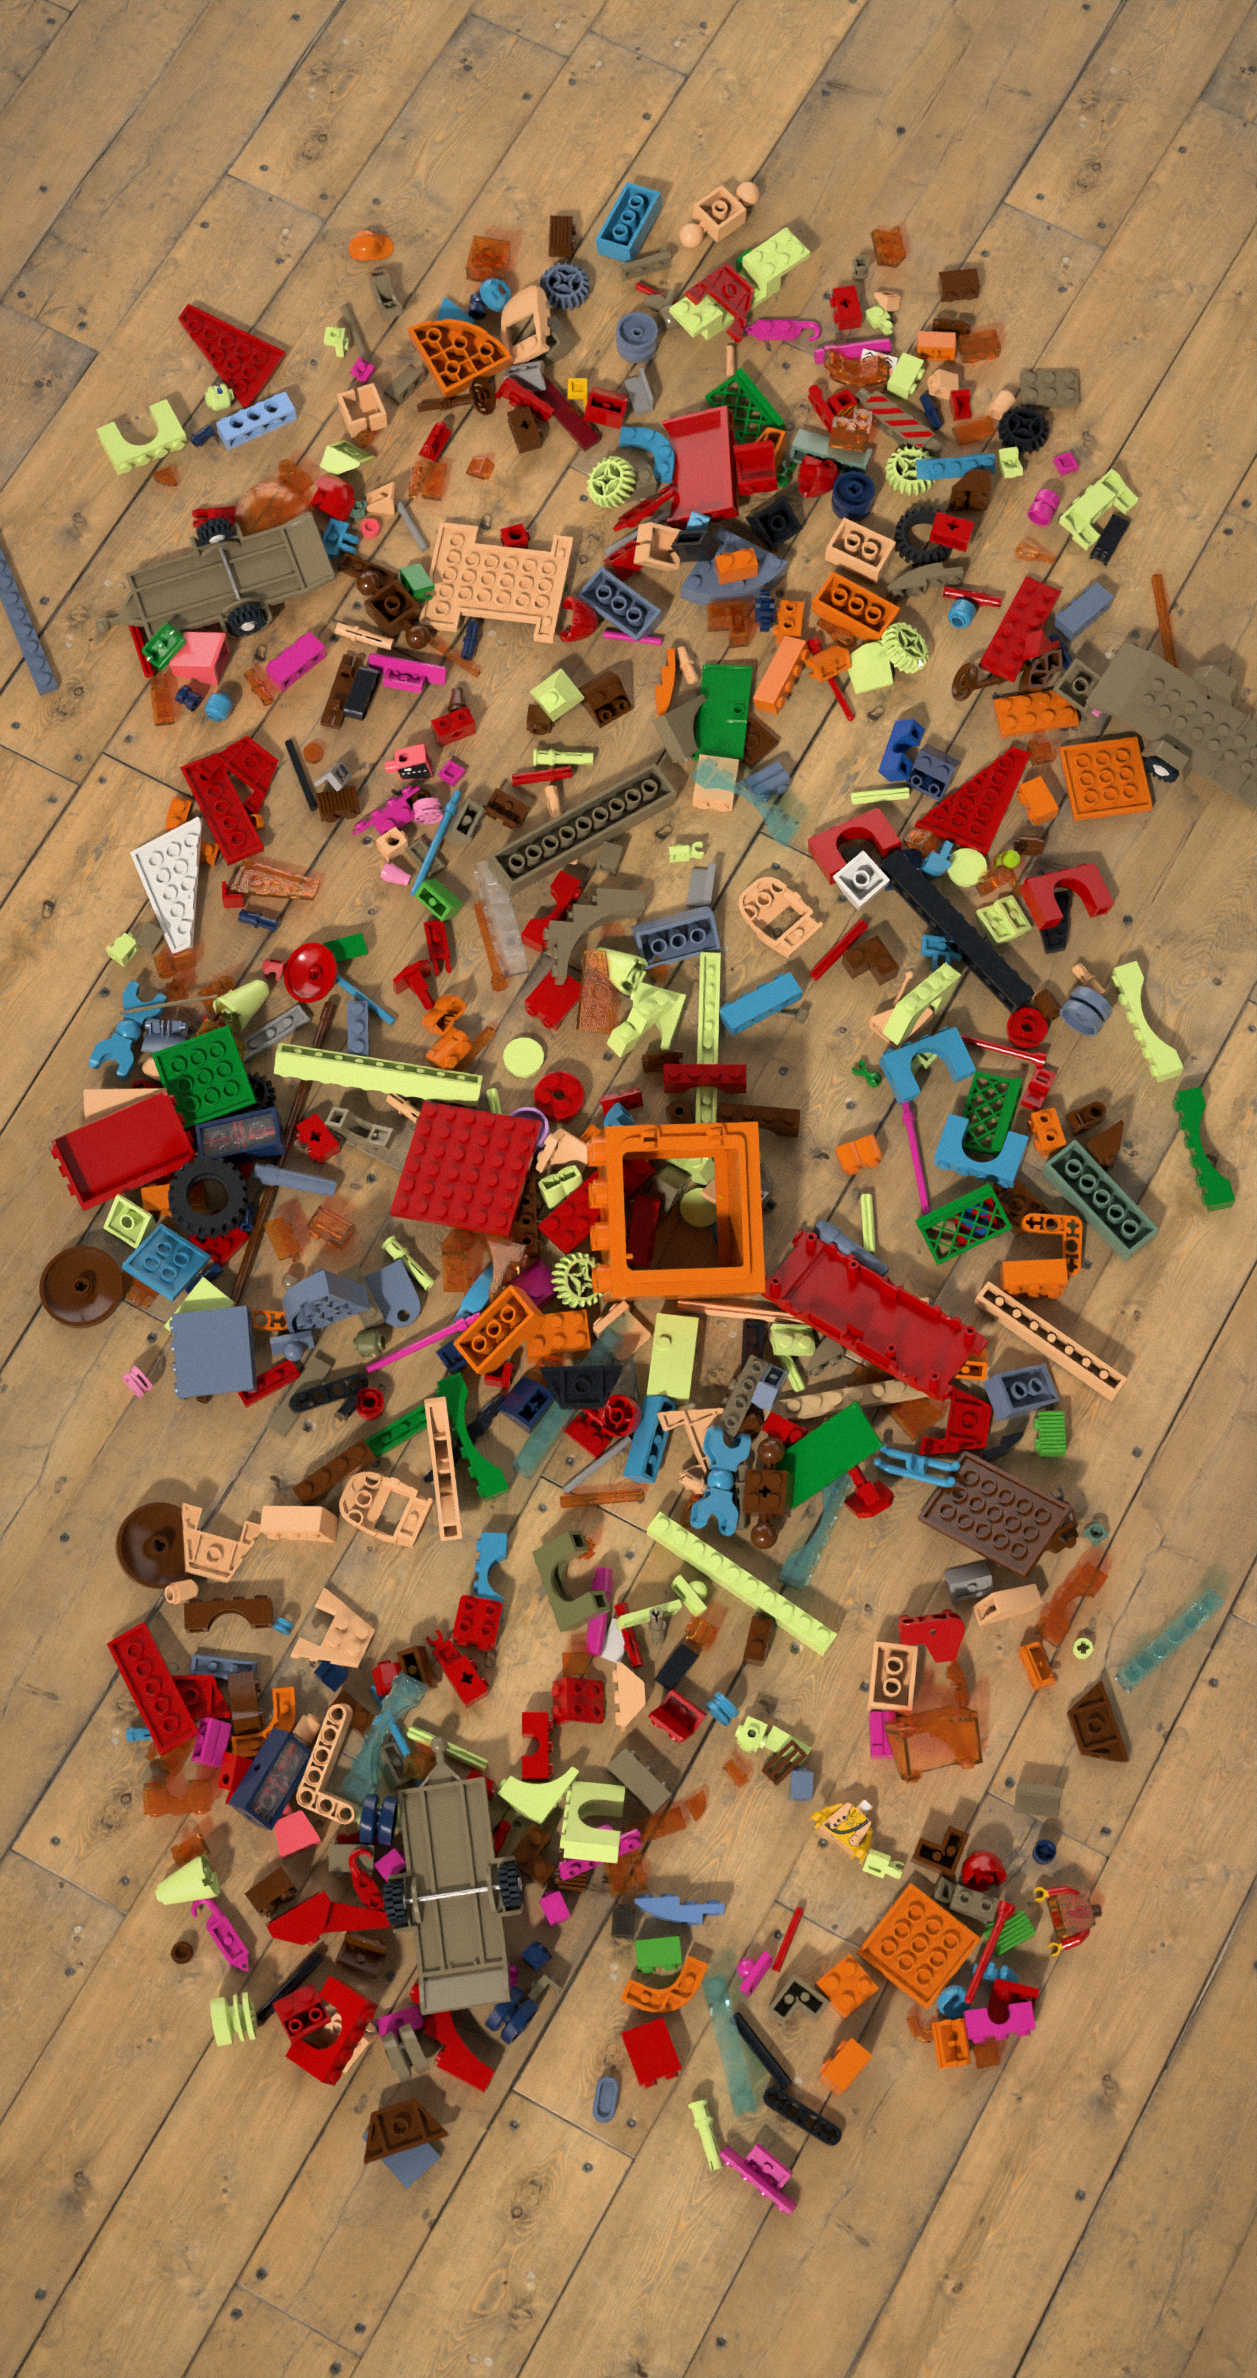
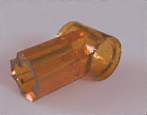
(169, 964)

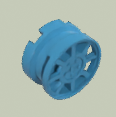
(722, 1709)

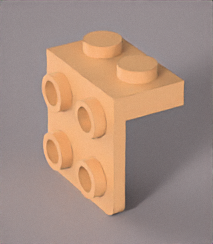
(562, 1151)
(626, 1325)
(332, 2031)

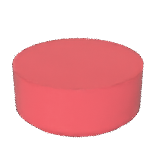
(370, 528)

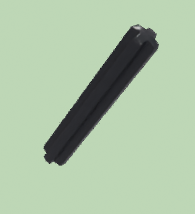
(290, 1985)
(762, 2052)

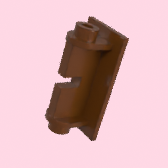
(948, 325)
(654, 1062)

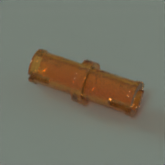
(258, 687)

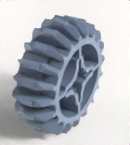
(566, 279)

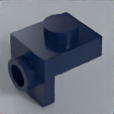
(451, 1357)

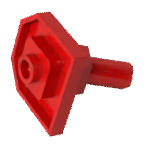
(413, 978)
(869, 1497)

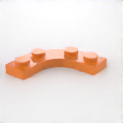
(177, 816)
(283, 1719)
(670, 1998)

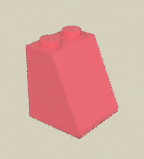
(201, 657)

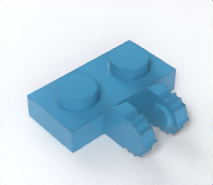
(334, 537)
(937, 948)
(992, 1973)

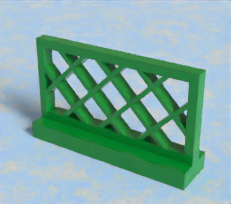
(756, 398)
(1006, 1114)
(956, 1207)

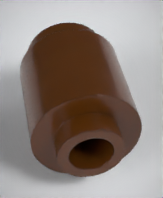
(1028, 845)
(1047, 1005)
(750, 1424)

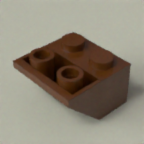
(971, 491)
(605, 698)
(271, 1893)

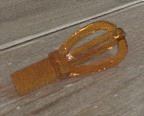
(1040, 556)
(831, 630)
(694, 1497)

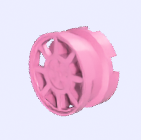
(427, 810)
(135, 1384)

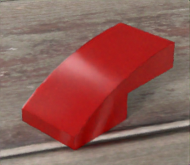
(1038, 1089)

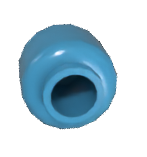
(961, 613)
(218, 706)

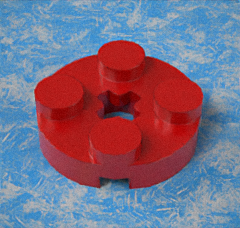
(1026, 1039)

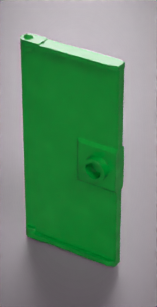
(725, 713)
(829, 1452)

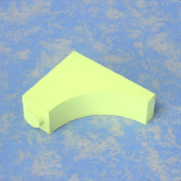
(667, 1023)
(536, 1800)

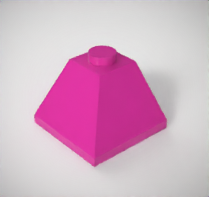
(537, 1283)

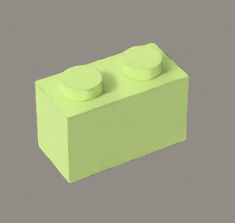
(905, 376)

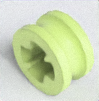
(1077, 1644)

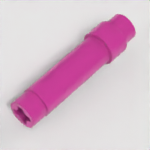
(854, 350)
(597, 1628)

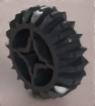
(1024, 423)
(258, 1083)

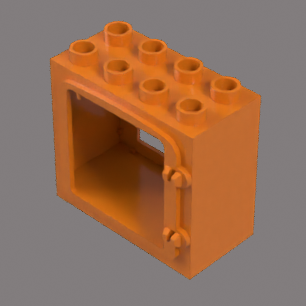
(737, 1213)

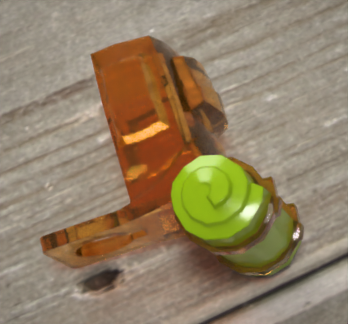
(1001, 874)

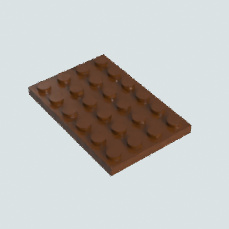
(996, 1515)

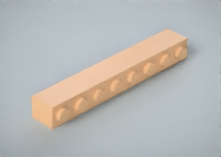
(1050, 1341)

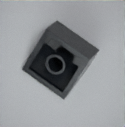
(774, 522)

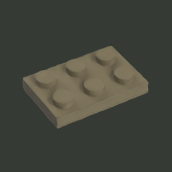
(1049, 389)

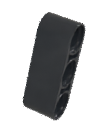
(361, 693)

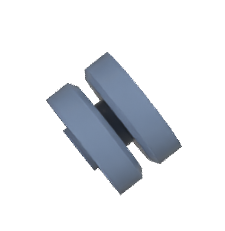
(636, 337)
(1086, 1011)

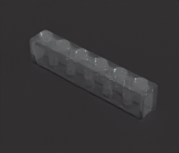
(503, 923)

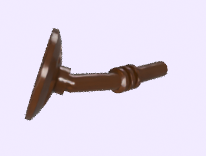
(475, 398)
(969, 681)

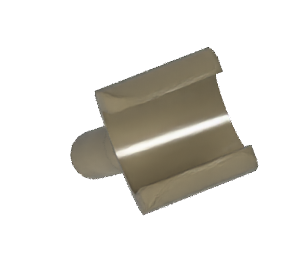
(799, 1017)

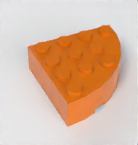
(457, 353)

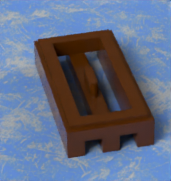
(771, 1776)

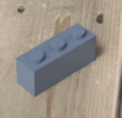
(1083, 611)
(358, 1028)

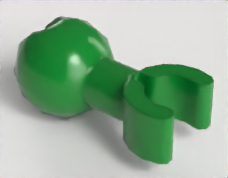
(783, 478)
(871, 1077)

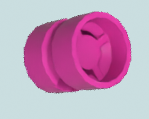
(1043, 508)

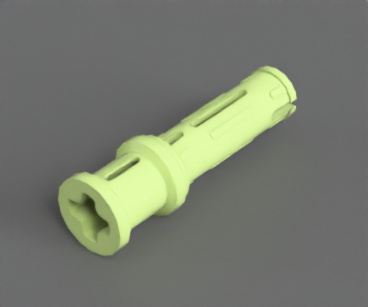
(551, 758)
(415, 1270)
(704, 2123)

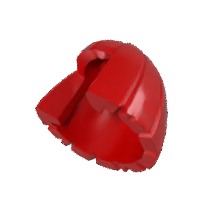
(816, 477)
(583, 620)

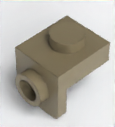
(536, 1988)

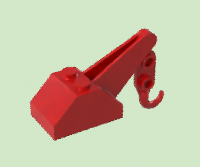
(319, 1915)

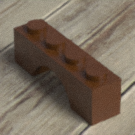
(778, 1120)
(321, 1482)
(201, 1615)

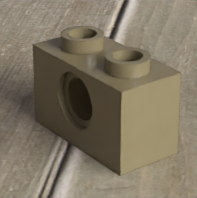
(973, 1904)

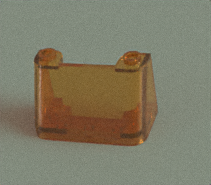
(934, 1741)

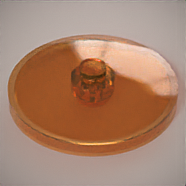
(269, 507)

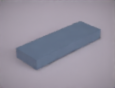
(220, 1666)

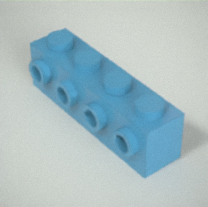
(760, 1003)
(648, 1441)

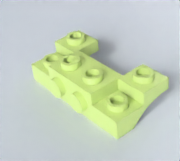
(1093, 504)

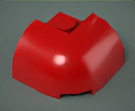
(334, 497)

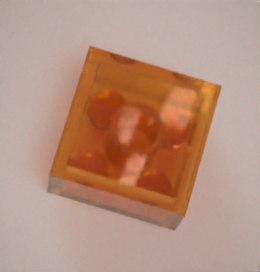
(488, 259)

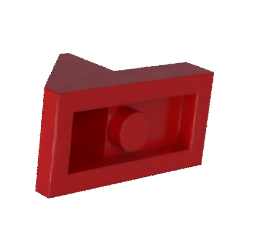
(1038, 645)
(783, 1429)

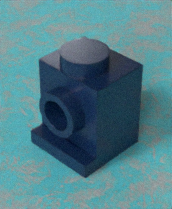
(536, 1956)

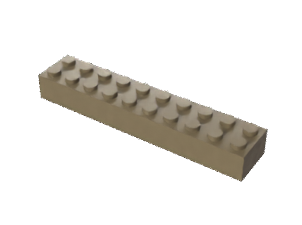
(581, 829)

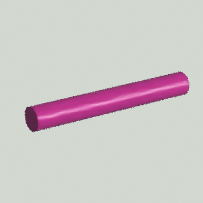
(623, 636)

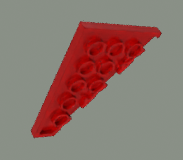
(236, 356)
(978, 807)

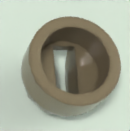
(289, 1281)

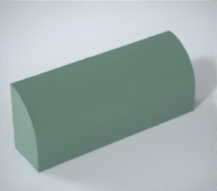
(817, 446)

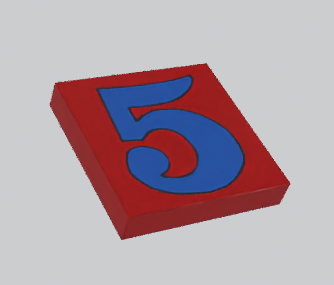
(984, 1219)

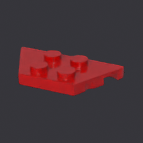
(203, 1696)

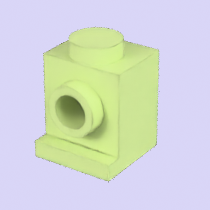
(123, 949)

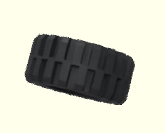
(205, 1170)

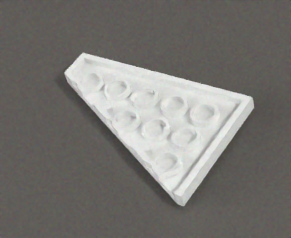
(171, 880)

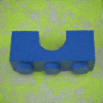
(904, 735)

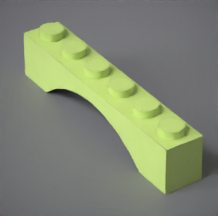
(1162, 1058)

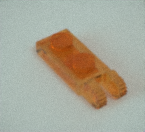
(161, 702)
(658, 1825)

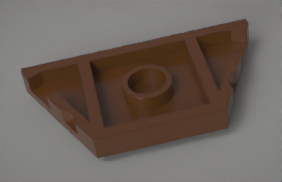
(1018, 1203)
(1096, 1727)
(400, 2129)

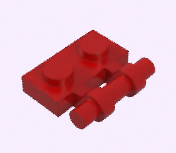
(586, 1436)

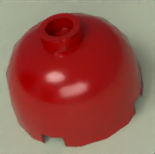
(620, 1416)
(982, 1870)

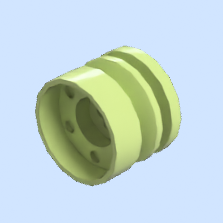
(233, 2019)

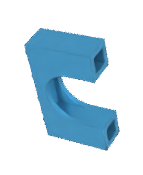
(946, 1045)
(1001, 1170)

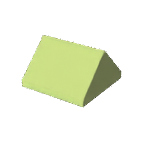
(129, 1221)

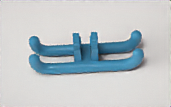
(917, 1467)

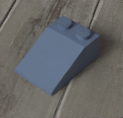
(1021, 1391)

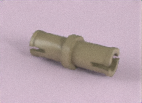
(657, 1625)

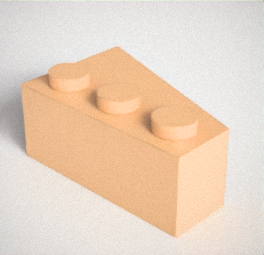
(299, 1523)

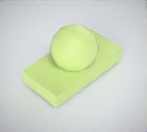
(691, 1595)

